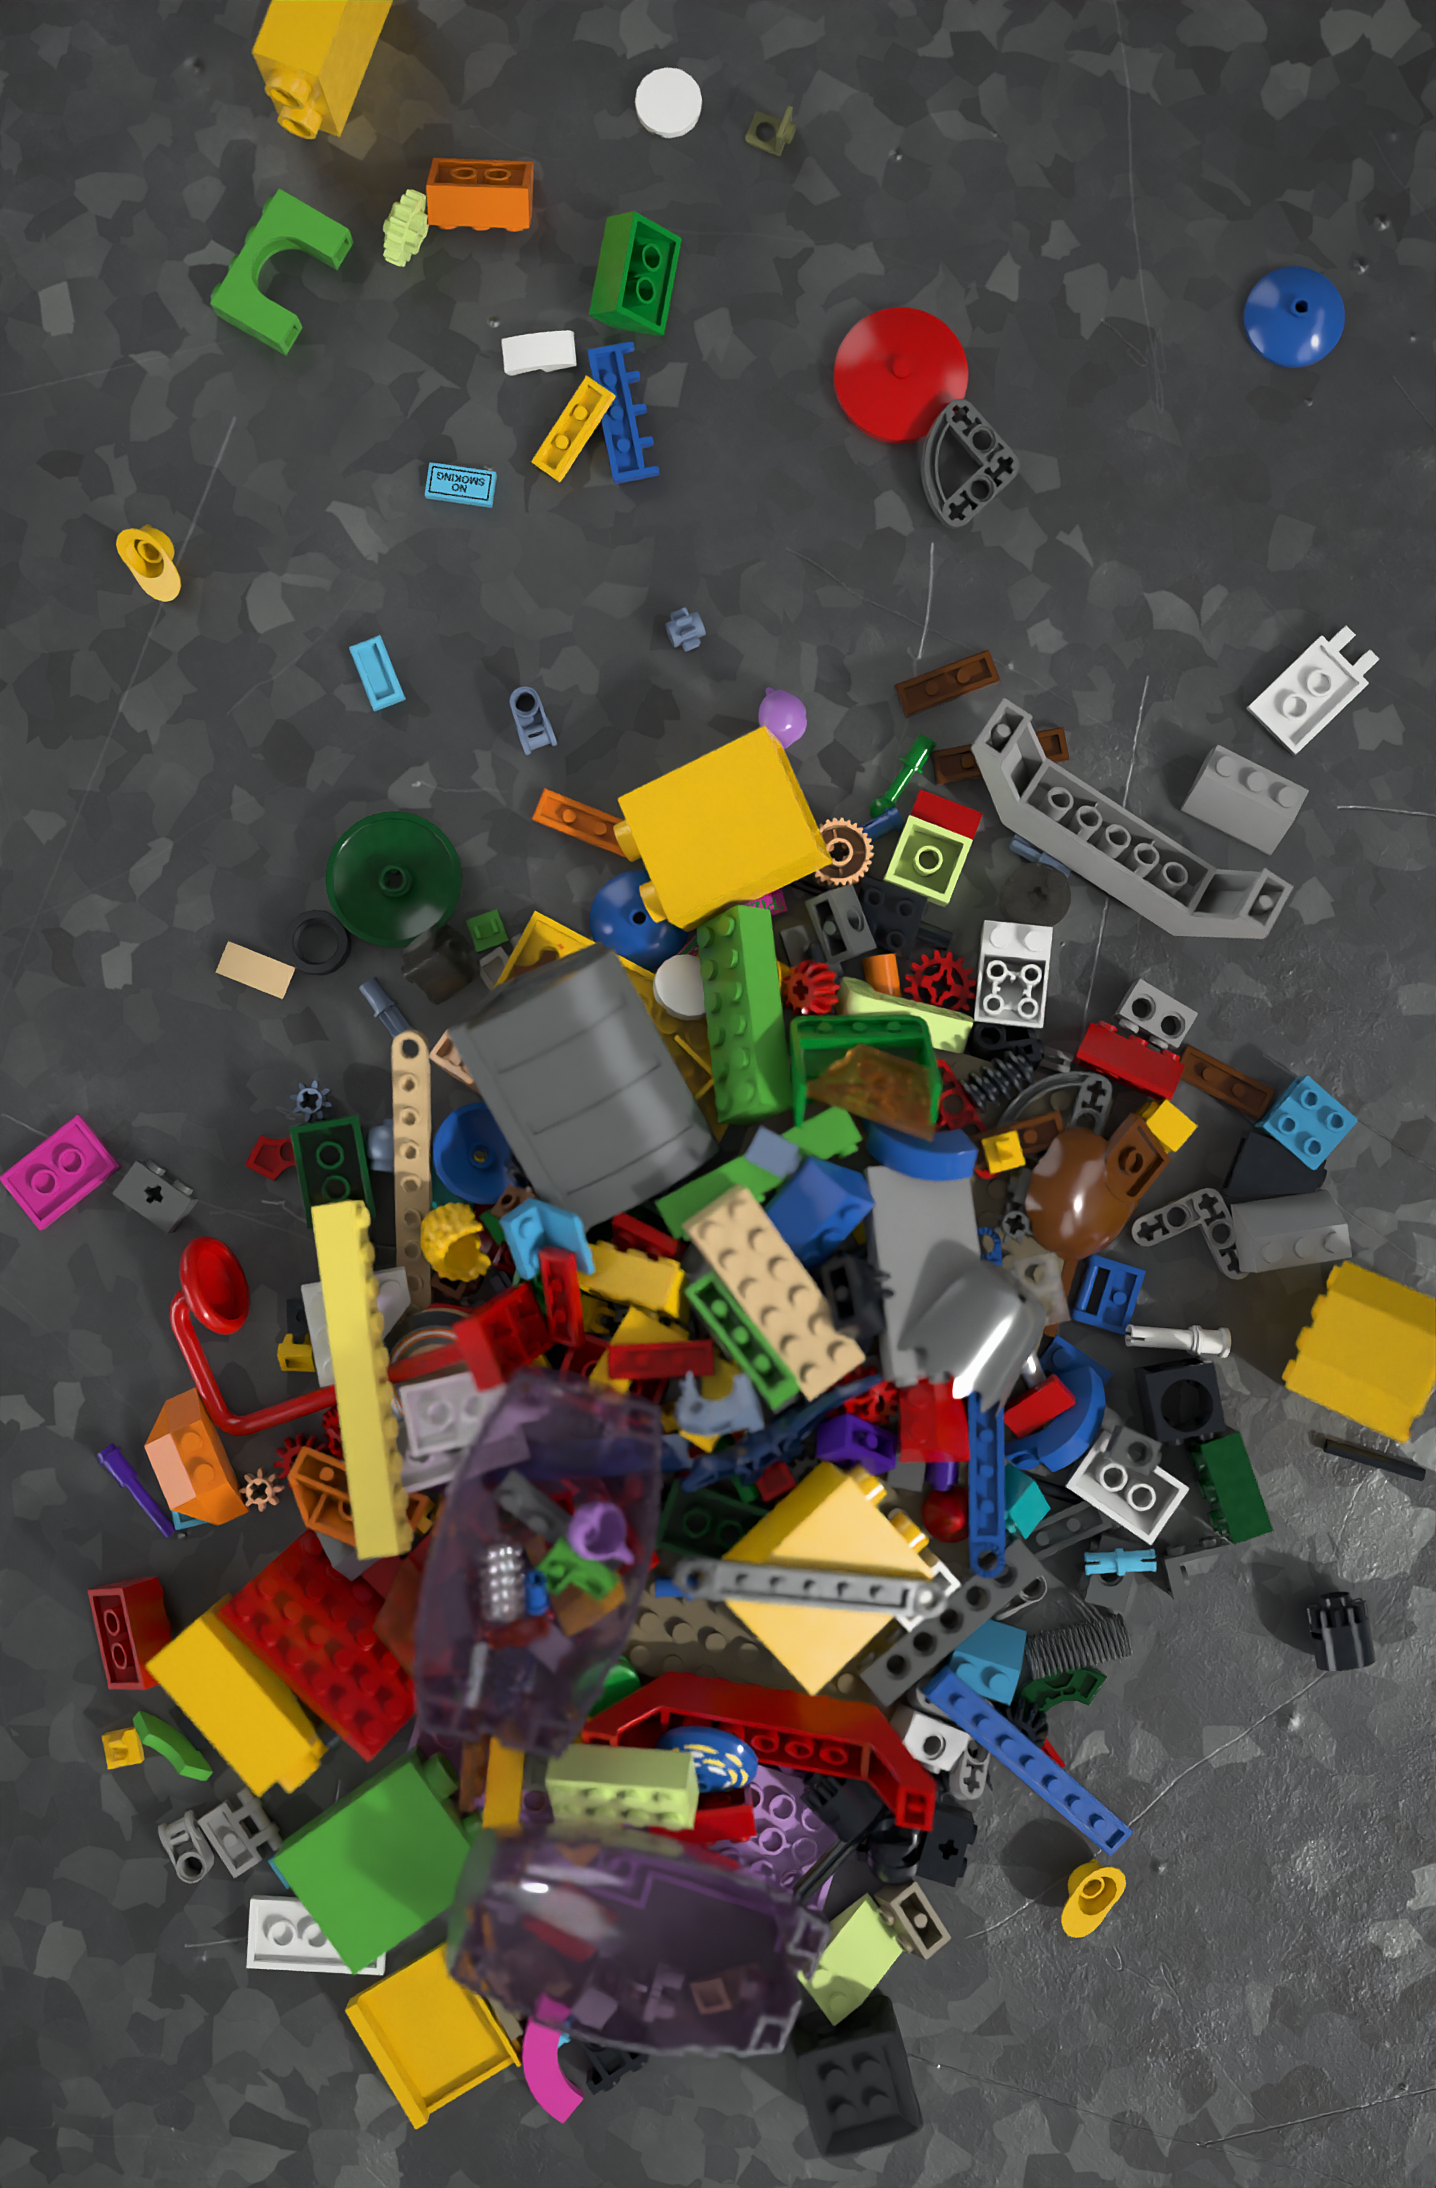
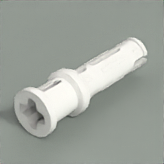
(1193, 1340)

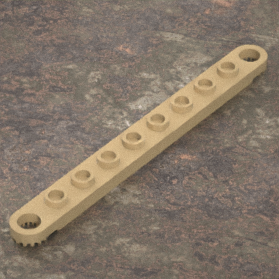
(412, 1165)

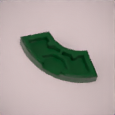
(1075, 1685)

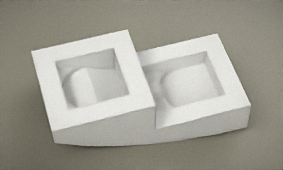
(539, 351)

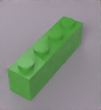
(742, 1340)

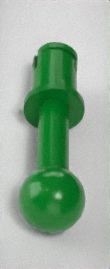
(912, 762)

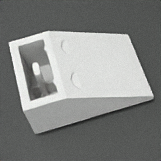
(1012, 974)

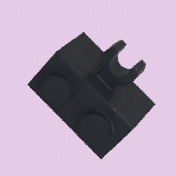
(856, 1297)

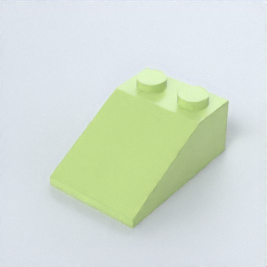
(853, 1959)

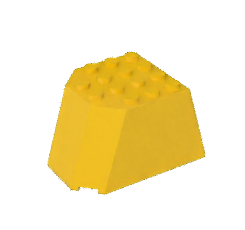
(1368, 1352)

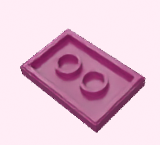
(60, 1172)

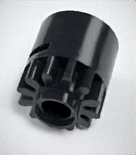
(1341, 1632)
(841, 1803)

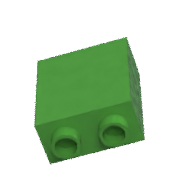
(382, 1856)

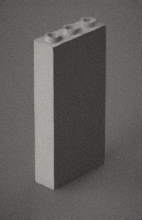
(926, 1242)

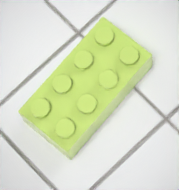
(624, 1786)

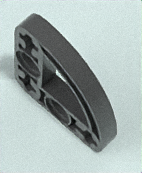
(985, 459)
(1056, 1081)

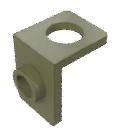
(784, 131)

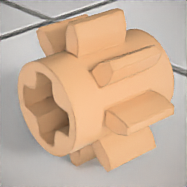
(270, 1491)

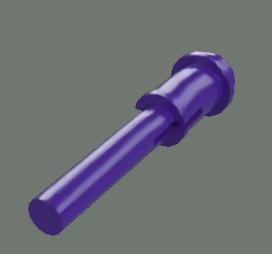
(126, 1476)

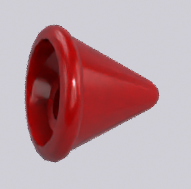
(947, 1514)

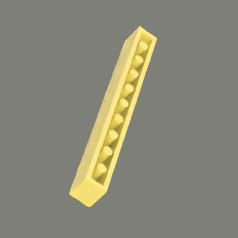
(362, 1379)

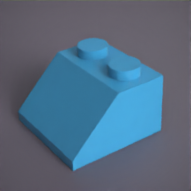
(990, 1660)

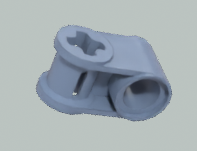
(532, 726)

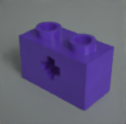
(853, 1441)

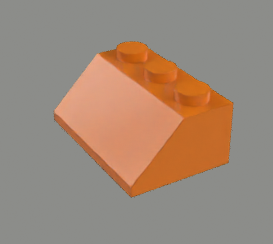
(480, 193)

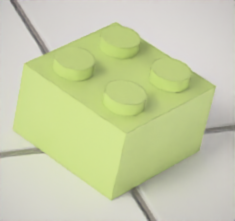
(928, 860)

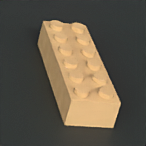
(772, 1289)

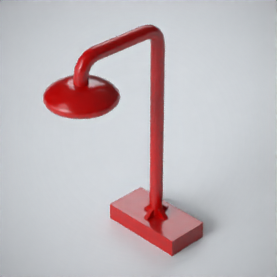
(491, 1339)

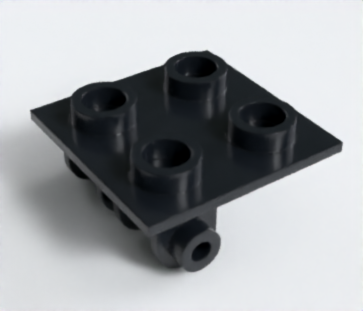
(892, 915)

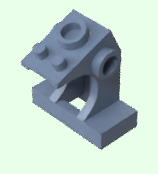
(709, 1419)

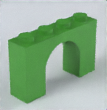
(284, 225)

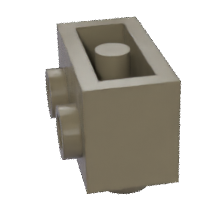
(912, 1918)

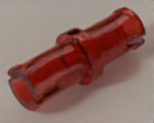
(519, 1632)

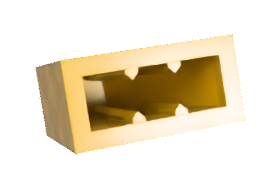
(504, 1785)

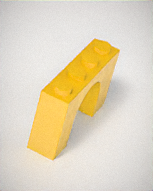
(642, 1327)

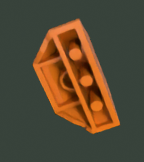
(193, 1462)
(325, 1500)

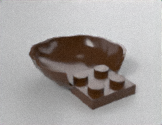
(1091, 1186)

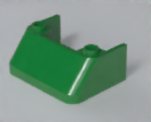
(824, 1039)

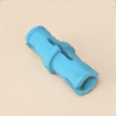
(1120, 1561)

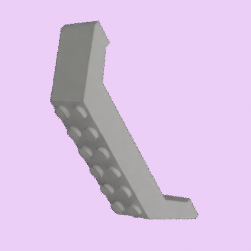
(1115, 845)

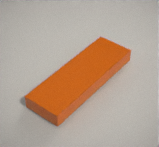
(578, 821)

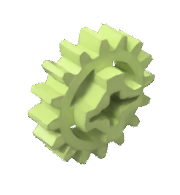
(405, 227)

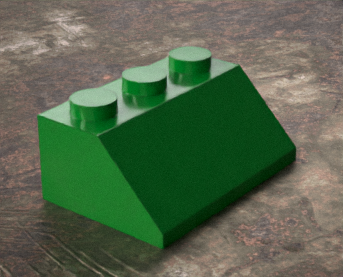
(635, 274)

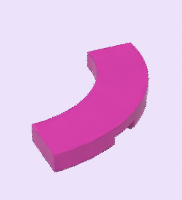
(545, 2075)

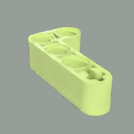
(947, 1027)

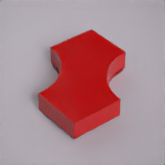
(271, 1157)

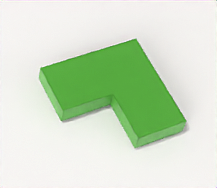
(565, 1566)

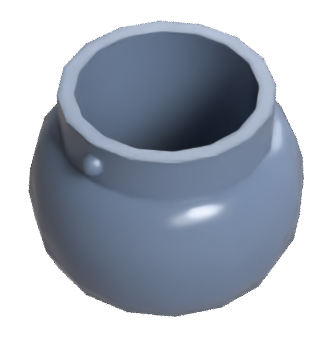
(380, 1147)

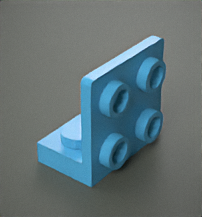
(1307, 1121)
(541, 1225)

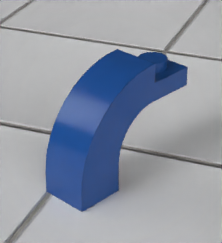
(944, 1159)
(1070, 1431)

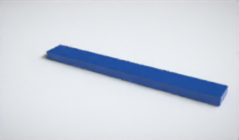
(1027, 1760)

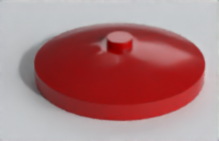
(899, 374)

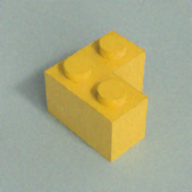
(1166, 1123)

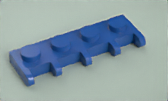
(619, 421)

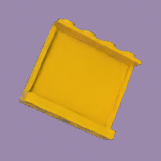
(430, 2034)

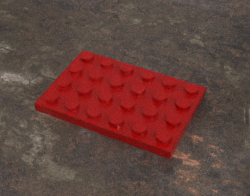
(322, 1643)

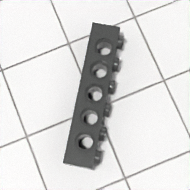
(970, 1615)

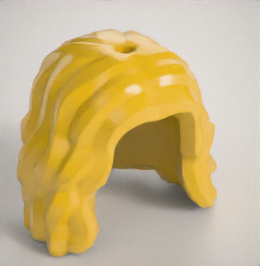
(452, 1243)

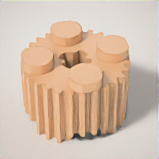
(858, 852)

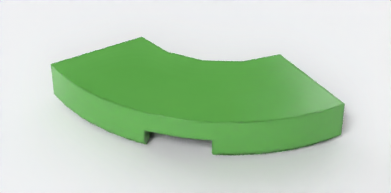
(172, 1746)

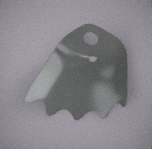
(980, 1332)

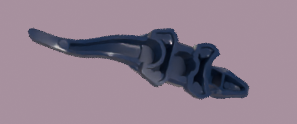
(776, 1442)

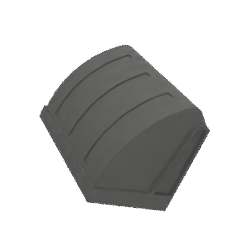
(584, 1085)

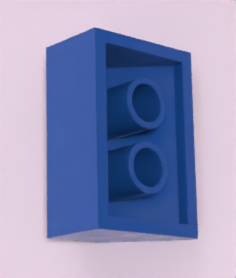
(818, 1209)

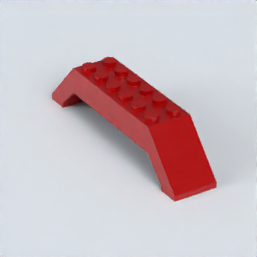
(781, 1730)

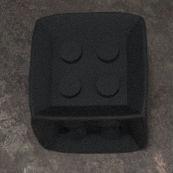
(855, 2079)

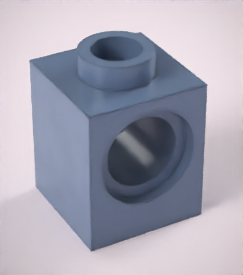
(773, 1153)

